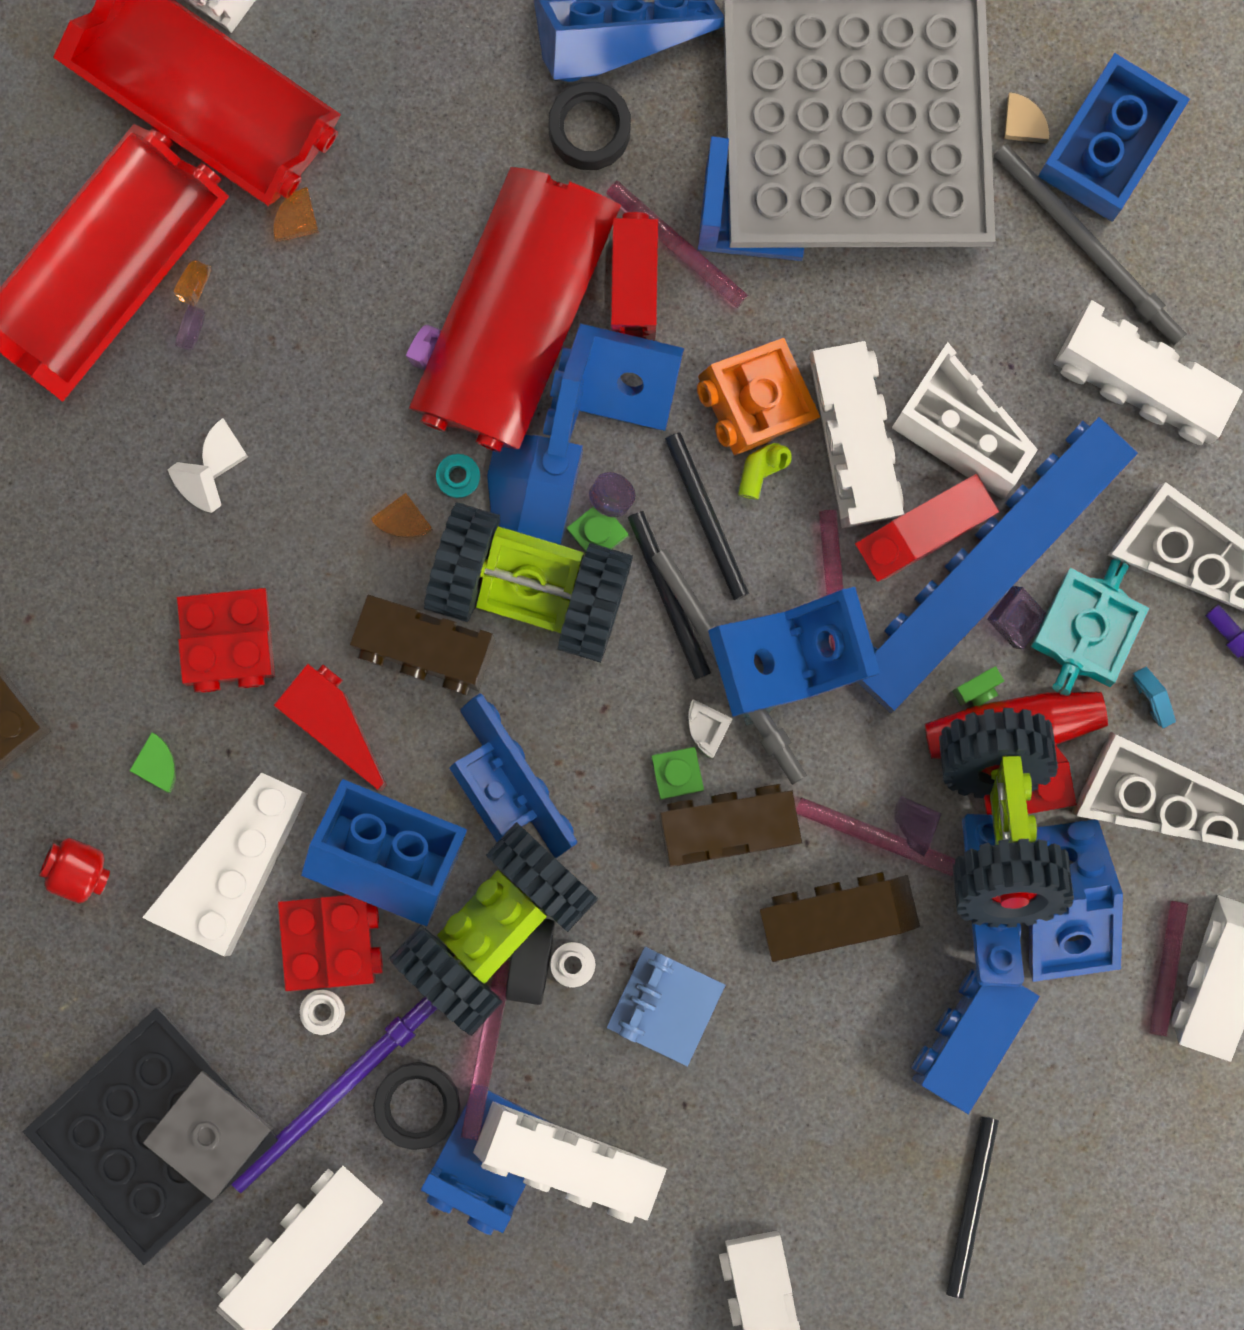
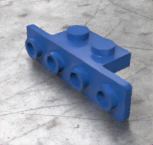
(503, 783)
(999, 948)

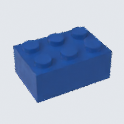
(1113, 137)
(383, 852)
(972, 1041)

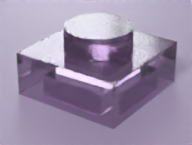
(1017, 617)

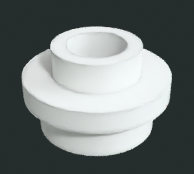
(587, 960)
(308, 1017)

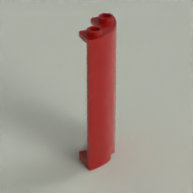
(201, 91)
(103, 258)
(514, 308)

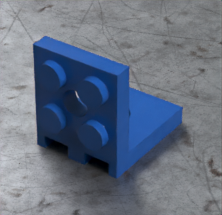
(715, 215)
(592, 383)
(794, 653)
(1094, 912)
(464, 1185)

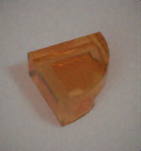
(295, 217)
(192, 282)
(402, 519)

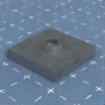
(207, 1135)

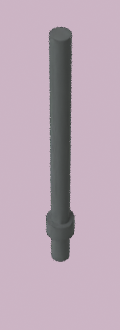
(1148, 306)
(774, 740)

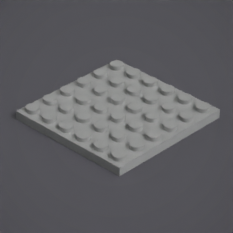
(858, 123)

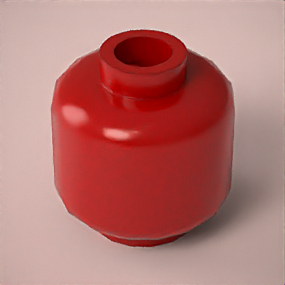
(74, 870)

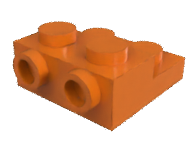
(756, 396)

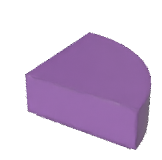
(422, 346)

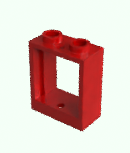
(635, 275)

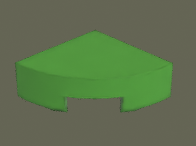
(156, 763)

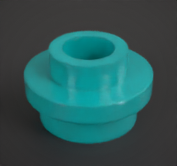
(462, 489)

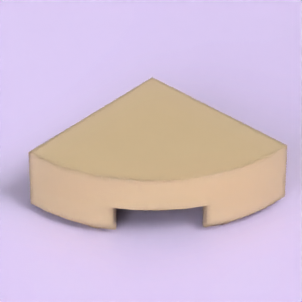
(1024, 120)

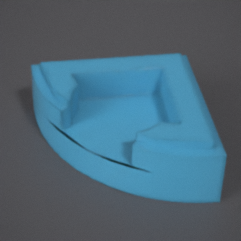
(1157, 695)

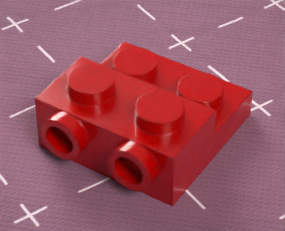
(225, 639)
(329, 942)

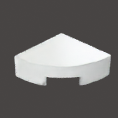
(222, 449)
(196, 485)
(707, 727)

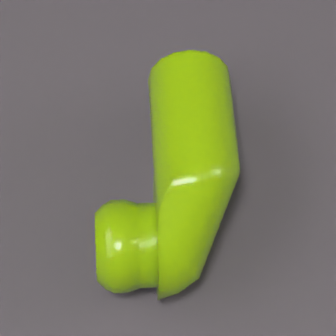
(760, 465)

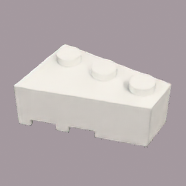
(965, 427)
(1214, 1003)
(759, 1283)

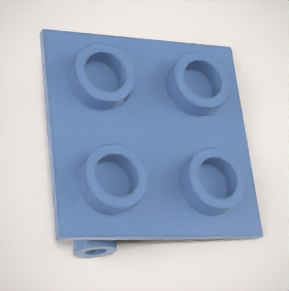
(666, 1006)

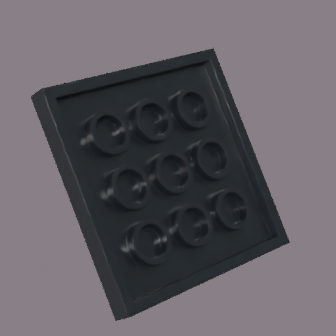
(100, 1129)

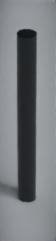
(707, 516)
(674, 610)
(972, 1207)

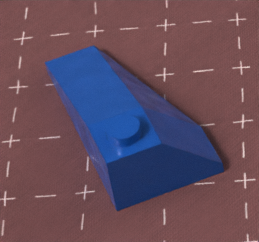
(602, 35)
(534, 487)

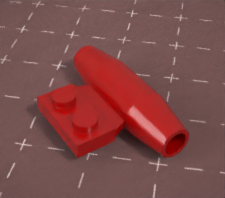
(1070, 718)

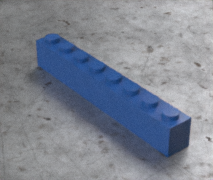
(997, 561)

